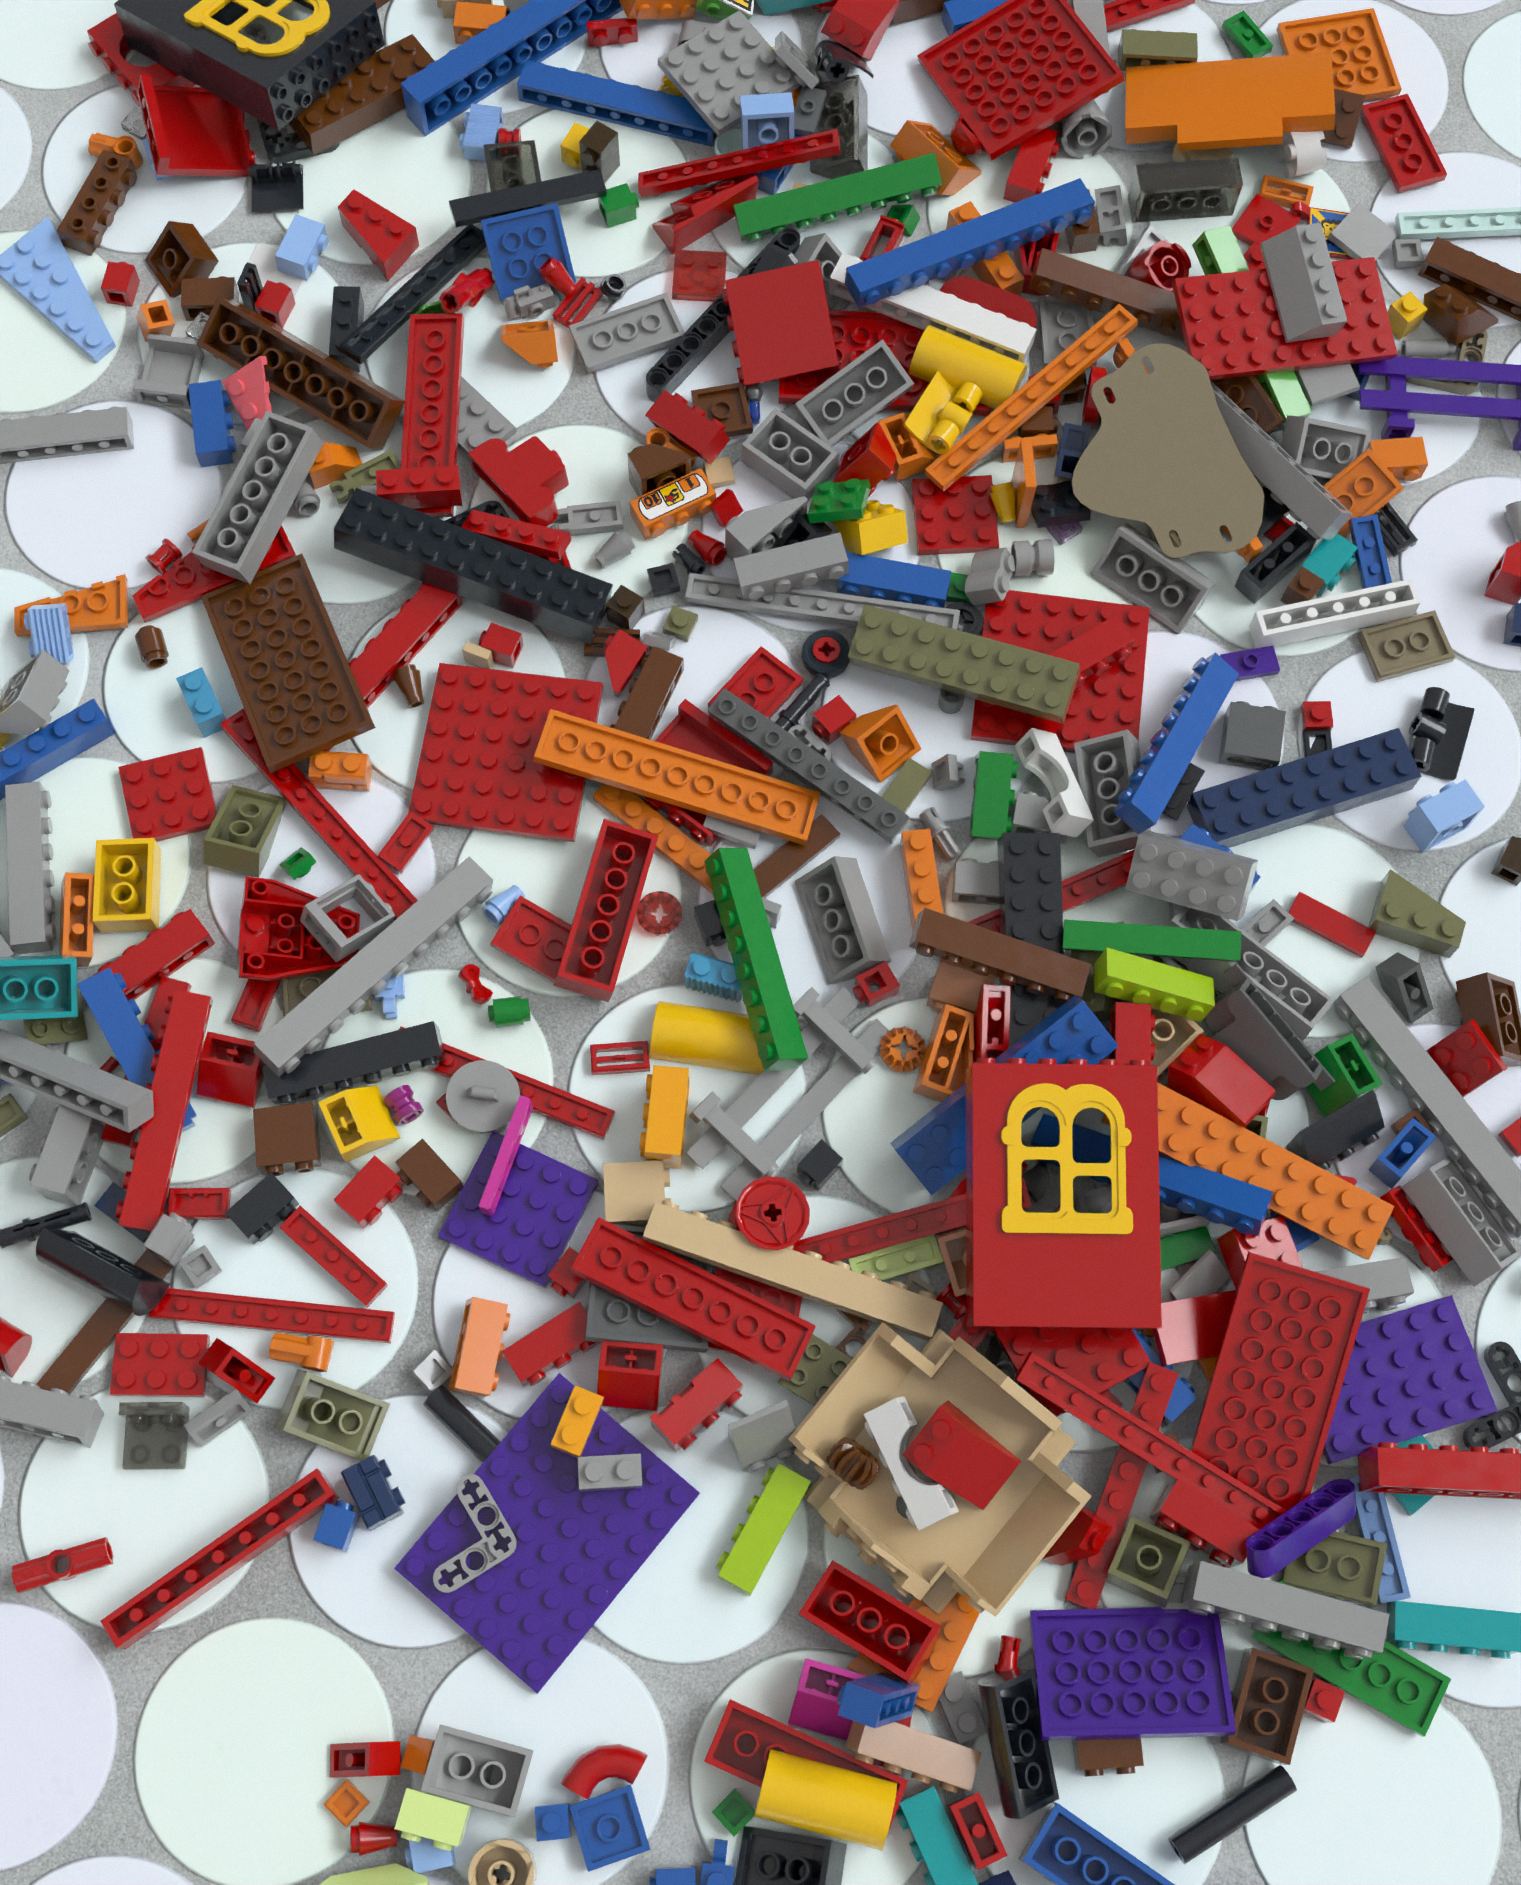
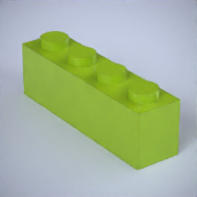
(1154, 983)
(763, 1529)

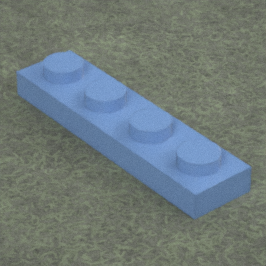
(1375, 1524)

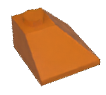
(532, 341)
(881, 741)

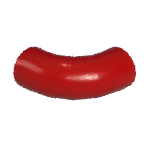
(603, 1763)

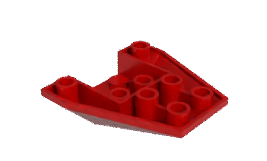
(275, 941)

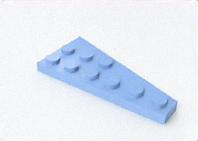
(49, 282)

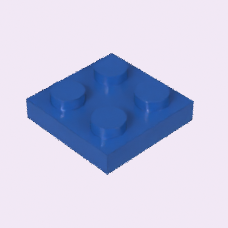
(609, 1828)

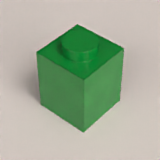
(618, 205)

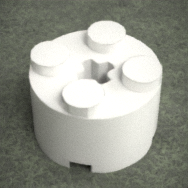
(1301, 153)

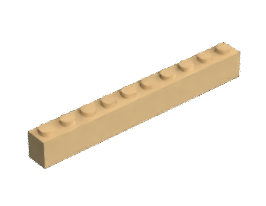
(793, 1271)

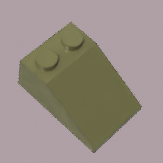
(243, 831)
(331, 1415)

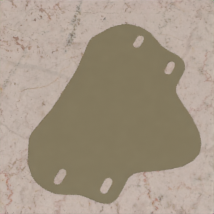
(1168, 457)

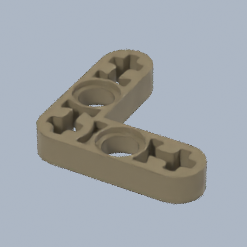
(1458, 387)

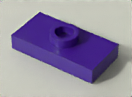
(1253, 662)

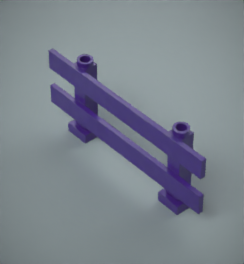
(1399, 402)

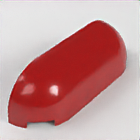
(991, 298)

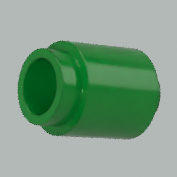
(509, 1011)

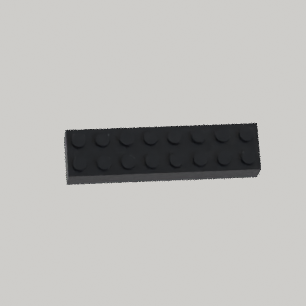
(1031, 913)

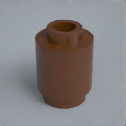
(152, 646)

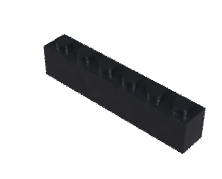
(356, 1063)

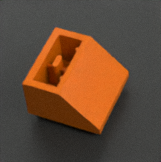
(911, 454)

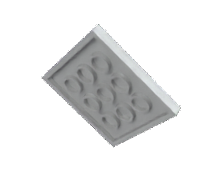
(723, 66)

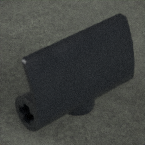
(836, 59)
(1439, 734)

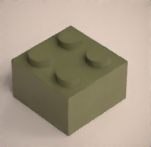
(1148, 1561)

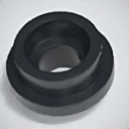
(613, 287)

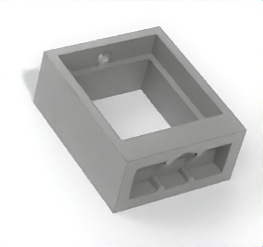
(329, 935)

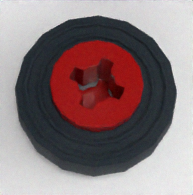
(818, 660)

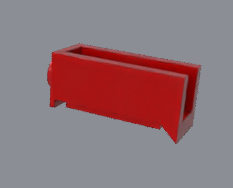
(888, 227)

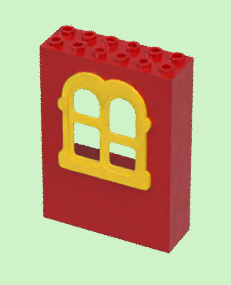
(1066, 1263)

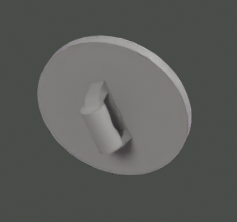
(482, 1096)

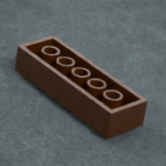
(361, 97)

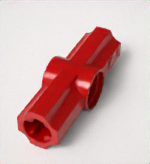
(466, 290)
(44, 1571)

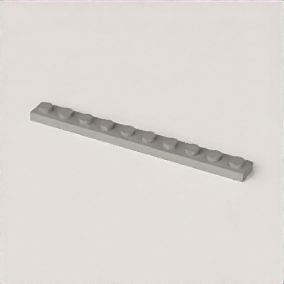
(807, 603)

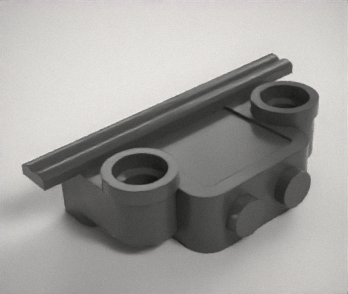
(1263, 1038)

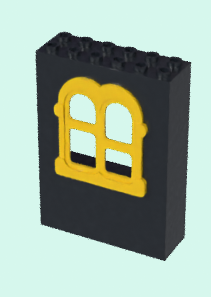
(265, 81)

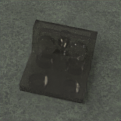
(154, 1435)

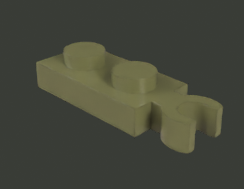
(363, 475)

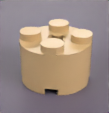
(502, 1852)

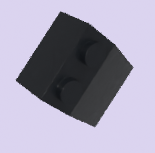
(788, 1859)

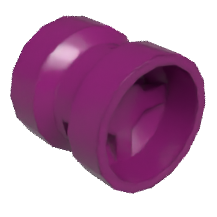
(404, 1106)

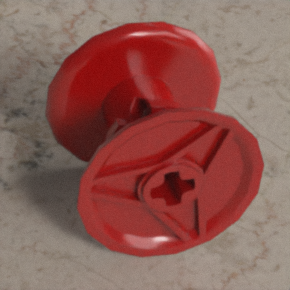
(771, 1213)

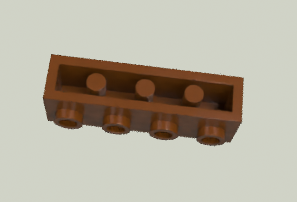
(97, 202)

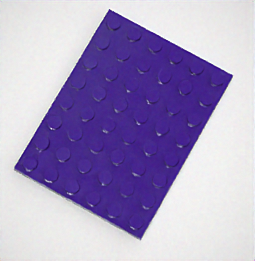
(570, 1544)

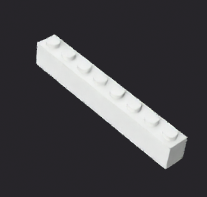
(928, 306)

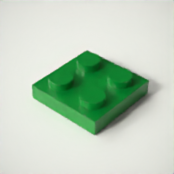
(839, 501)

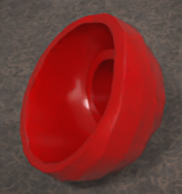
(964, 140)

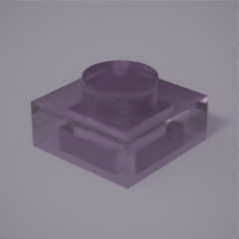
(1065, 532)

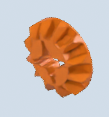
(892, 1056)

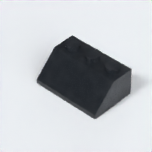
(1340, 1132)

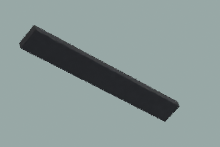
(413, 294)

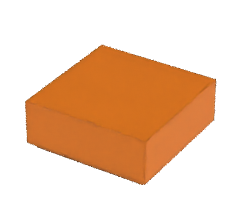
(346, 1803)

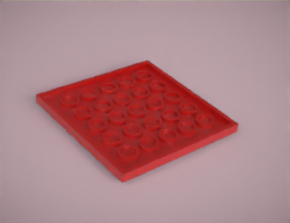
(1019, 70)
(1043, 624)
(482, 749)

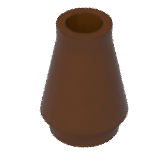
(409, 683)

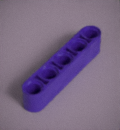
(1301, 1528)

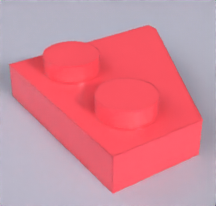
(249, 391)

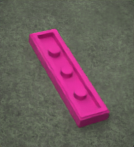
(506, 1156)

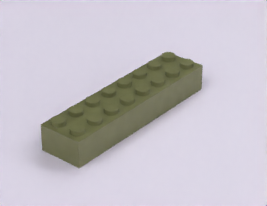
(964, 663)

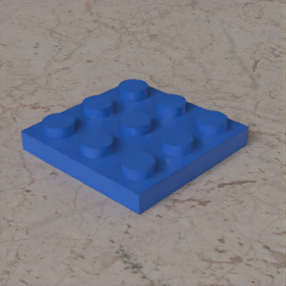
(521, 244)

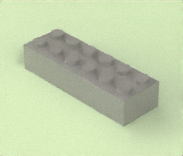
(258, 497)
(1286, 989)
(1284, 1609)

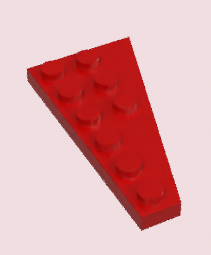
(191, 580)

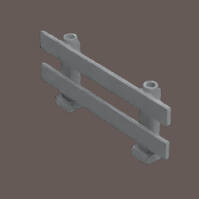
(727, 1125)

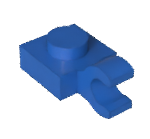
(718, 1872)

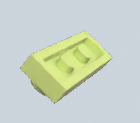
(899, 1259)

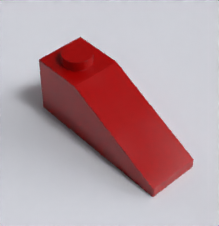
(992, 1021)

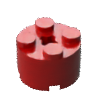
(1161, 265)

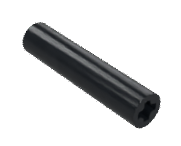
(462, 1423)
(1232, 1814)

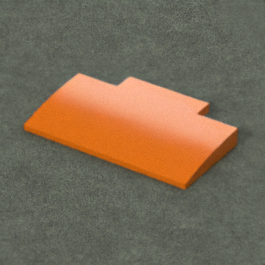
(1229, 101)

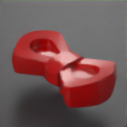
(470, 975)

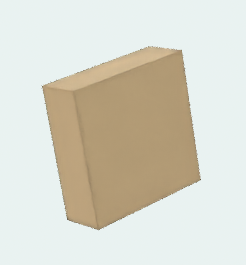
(719, 472)
(477, 655)

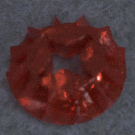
(650, 904)

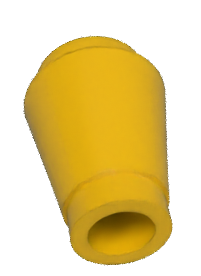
(1004, 500)

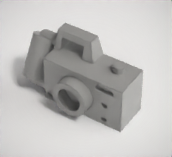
(529, 301)

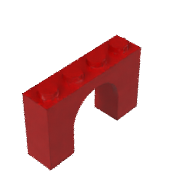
(110, 44)

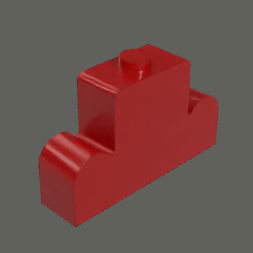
(523, 477)

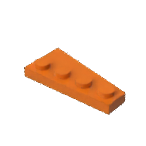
(90, 609)

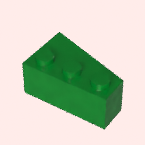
(992, 795)

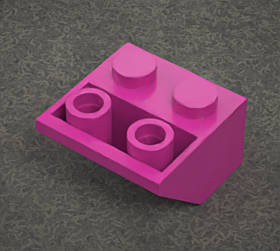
(816, 1699)

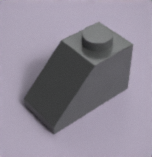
(1405, 986)

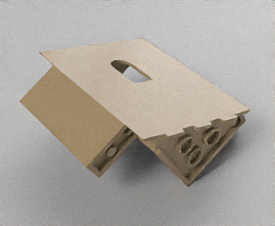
(974, 1549)

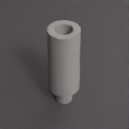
(1427, 348)

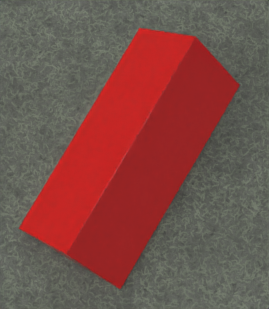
(704, 211)

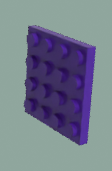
(532, 1216)

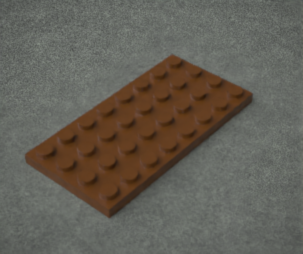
(287, 663)

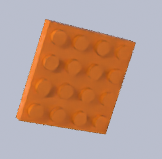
(1356, 47)

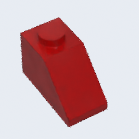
(623, 658)
(236, 1370)
(1080, 1539)
(365, 1759)

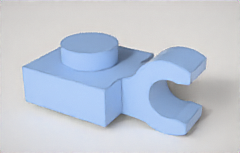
(393, 991)

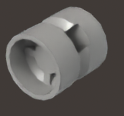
(1033, 557)

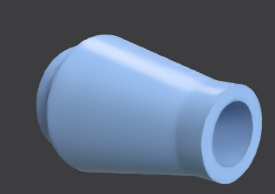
(500, 905)

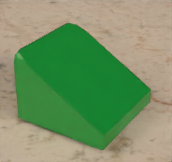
(905, 214)

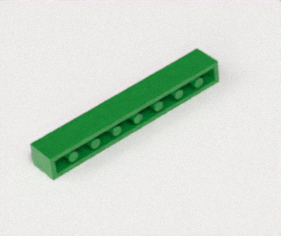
(838, 197)
(755, 959)

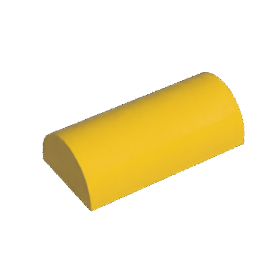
(967, 362)
(704, 1038)
(826, 1799)

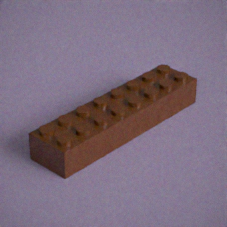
(302, 373)

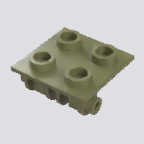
(57, 1030)
(816, 1370)

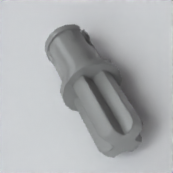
(940, 833)

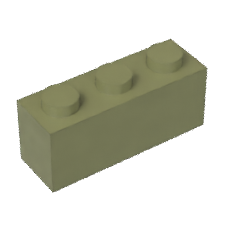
(1156, 48)

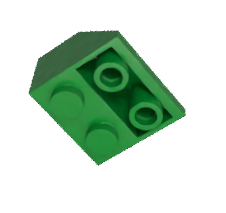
(1351, 1073)

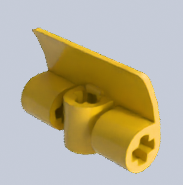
(942, 413)

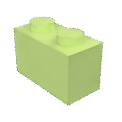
(432, 1818)

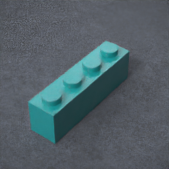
(1454, 1628)
(934, 1839)

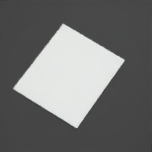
(265, 261)

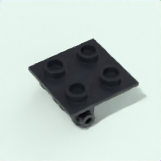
(277, 187)

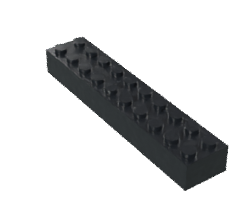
(472, 566)

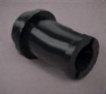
(689, 560)

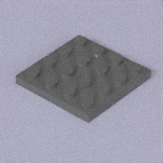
(618, 1320)

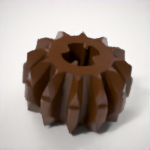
(853, 1463)

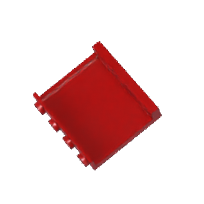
(194, 131)
(781, 323)
(702, 735)

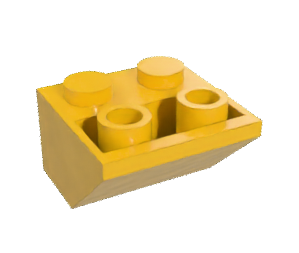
(877, 530)
(359, 1121)

